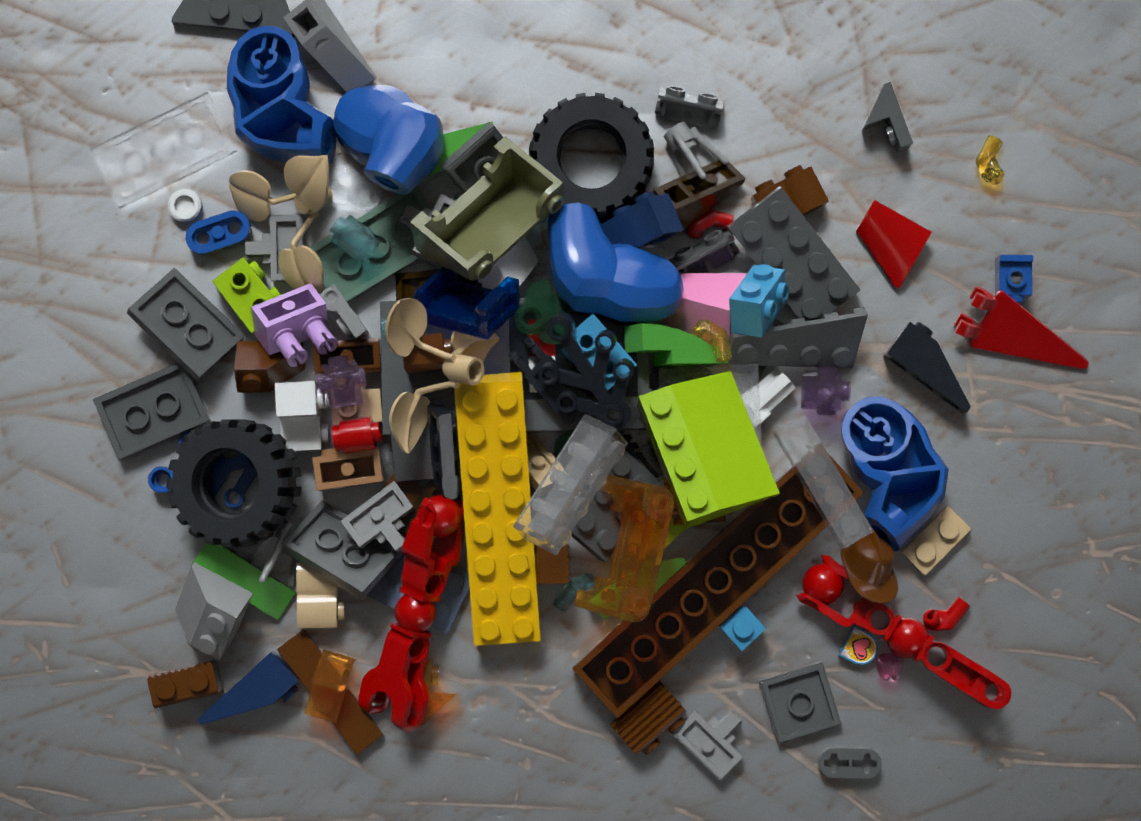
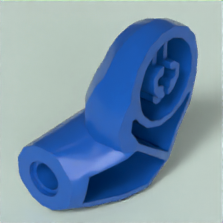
(898, 464)

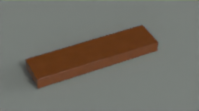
(353, 722)

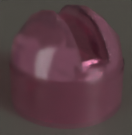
(889, 666)

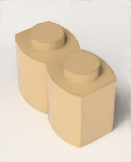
(317, 600)

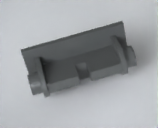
(701, 107)
(714, 247)

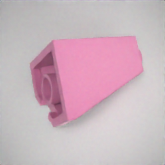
(705, 298)

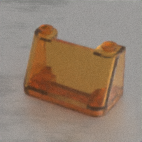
(637, 554)

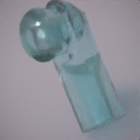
(569, 591)

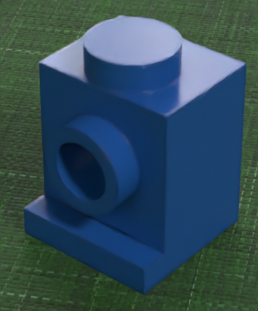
(1009, 264)

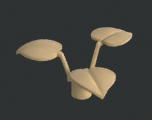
(311, 192)
(465, 365)

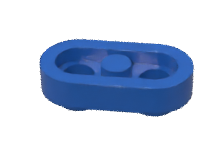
(218, 230)

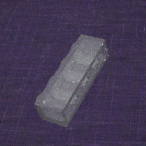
(823, 482)
(571, 484)

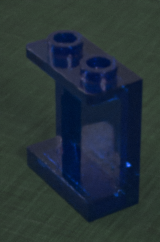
(467, 306)

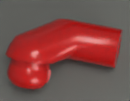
(711, 218)
(945, 619)

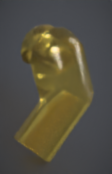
(987, 162)
(716, 335)

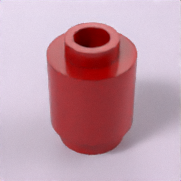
(356, 435)

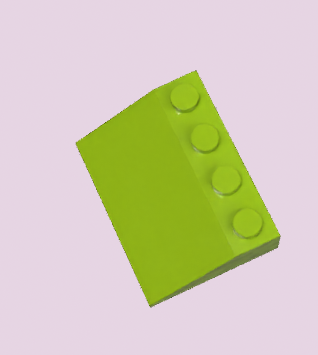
(707, 447)

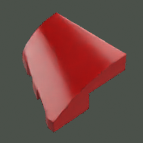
(892, 240)

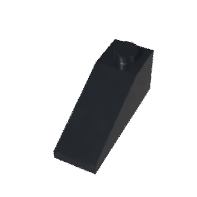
(924, 361)

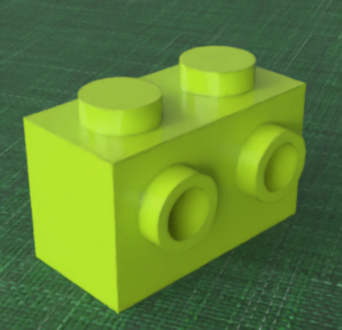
(244, 288)

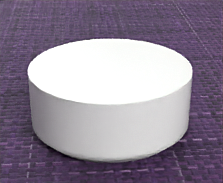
(185, 205)

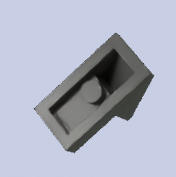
(888, 110)

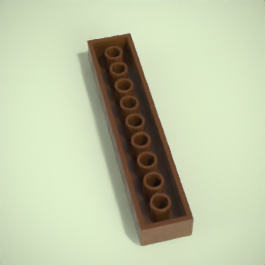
(704, 593)

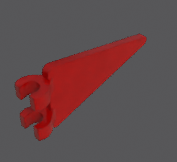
(1014, 331)

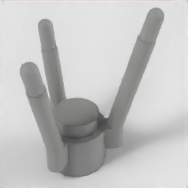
(682, 143)
(293, 522)

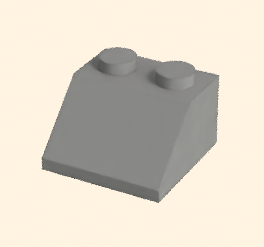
(211, 610)

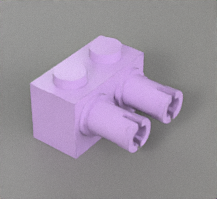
(291, 319)

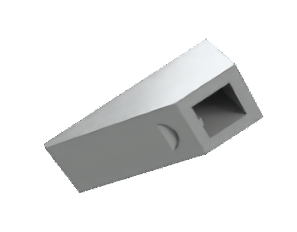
(329, 44)

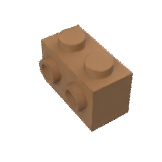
(341, 470)

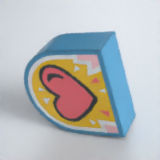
(859, 647)

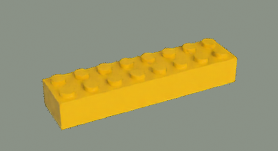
(494, 496)

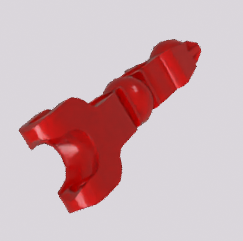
(904, 636)
(406, 646)

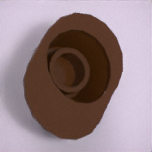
(871, 568)

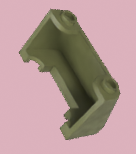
(490, 214)

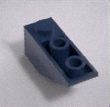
(644, 223)

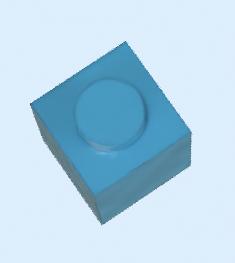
(742, 627)

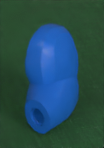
(270, 98)
(389, 136)
(605, 277)

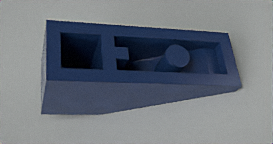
(260, 687)

